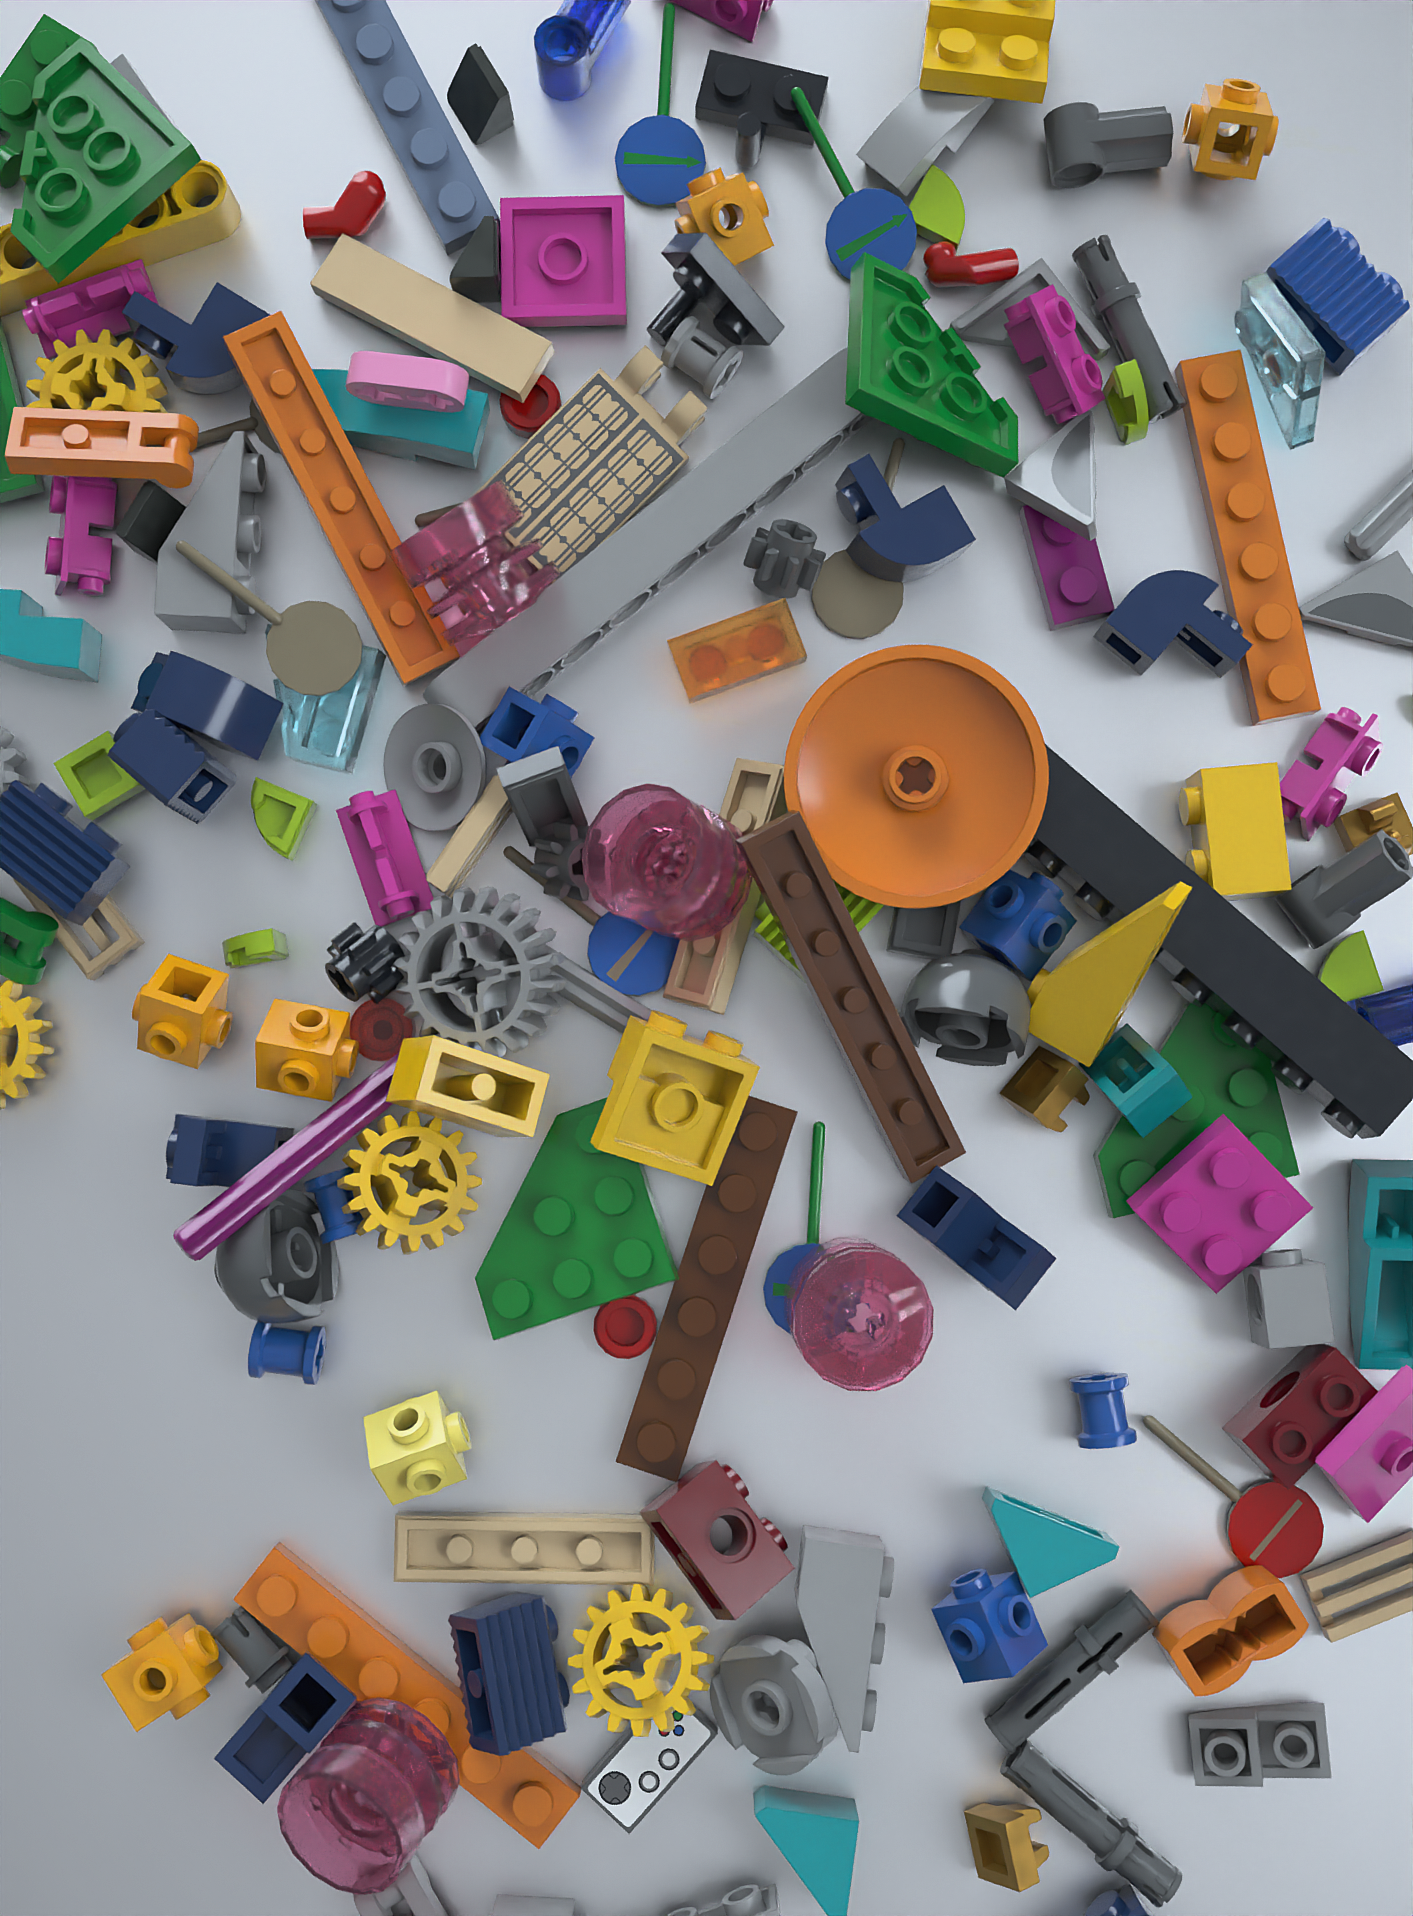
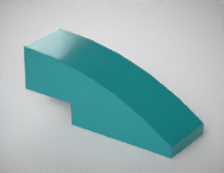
(408, 431)
(47, 644)
(1381, 1263)

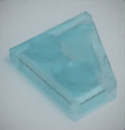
(1284, 357)
(330, 727)

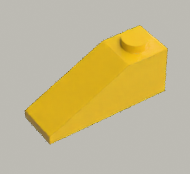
(1093, 985)

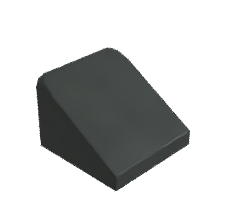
(480, 97)
(479, 266)
(149, 520)

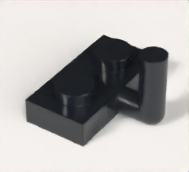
(757, 101)
(712, 279)

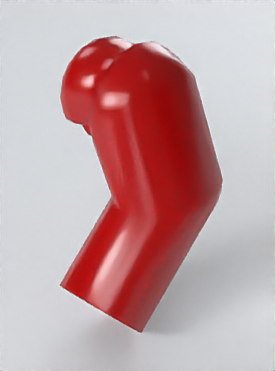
(352, 212)
(971, 269)

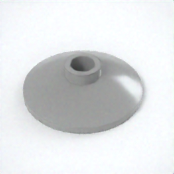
(435, 766)

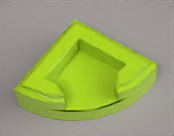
(938, 208)
(1127, 402)
(281, 816)
(255, 948)
(1351, 968)

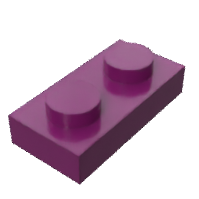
(1066, 571)

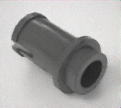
(252, 1650)

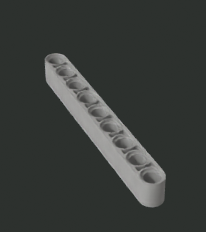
(654, 547)

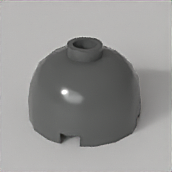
(968, 1008)
(277, 1263)

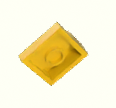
(988, 48)
(674, 1097)

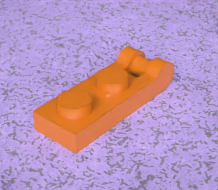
(102, 444)

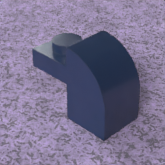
(198, 350)
(895, 540)
(1170, 609)
(208, 703)
(218, 1150)
(976, 1237)
(285, 1726)

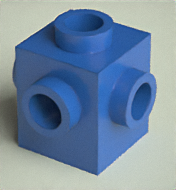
(529, 727)
(1020, 922)
(989, 1626)

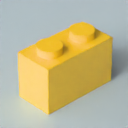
(1237, 830)
(467, 1087)

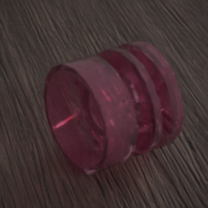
(475, 564)
(666, 863)
(825, 1294)
(368, 1796)

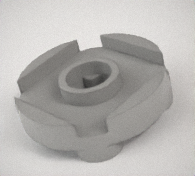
(790, 1677)

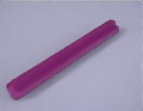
(286, 1165)

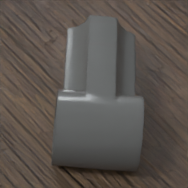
(1091, 143)
(1334, 896)

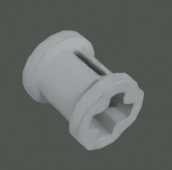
(701, 357)

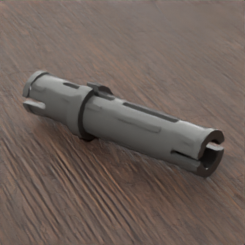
(1123, 317)
(1071, 1671)
(1110, 1838)

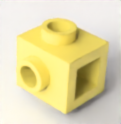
(416, 1447)

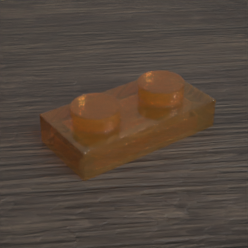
(737, 650)

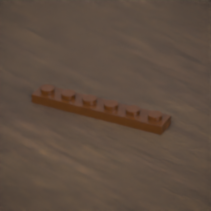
(850, 995)
(705, 1293)

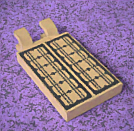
(596, 463)

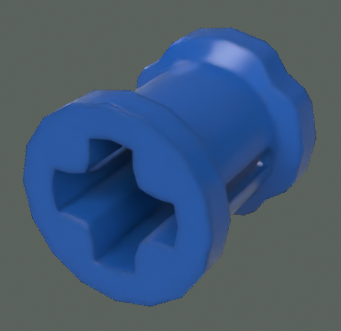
(330, 1202)
(287, 1352)
(1103, 1410)

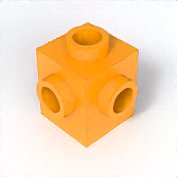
(1234, 150)
(743, 210)
(182, 1011)
(304, 1050)
(164, 1671)

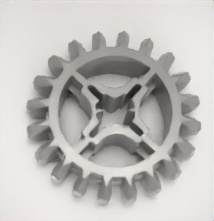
(475, 948)

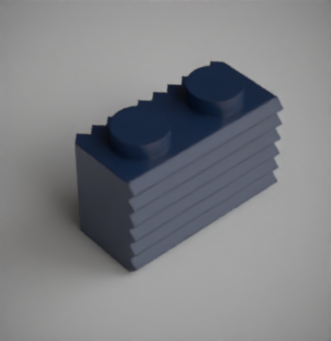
(171, 764)
(53, 855)
(509, 1673)

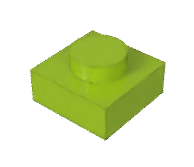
(95, 778)

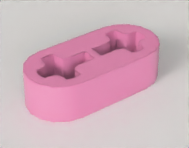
(407, 381)

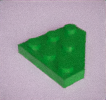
(91, 160)
(919, 375)
(1222, 1081)
(574, 1234)

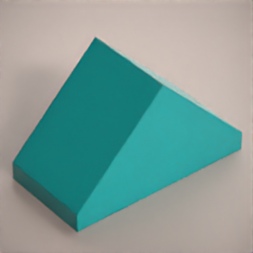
(1137, 1080)
(1045, 1545)
(815, 1837)

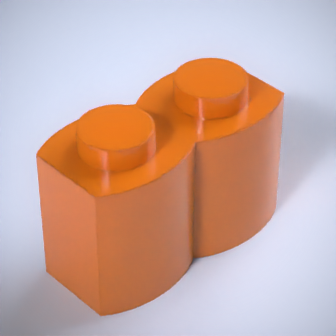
(1241, 1622)

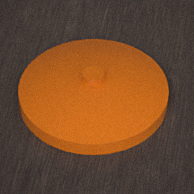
(917, 775)

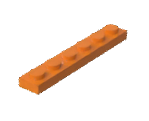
(338, 494)
(1247, 536)
(375, 1663)

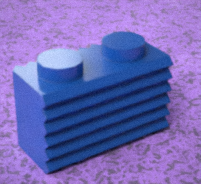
(1338, 293)

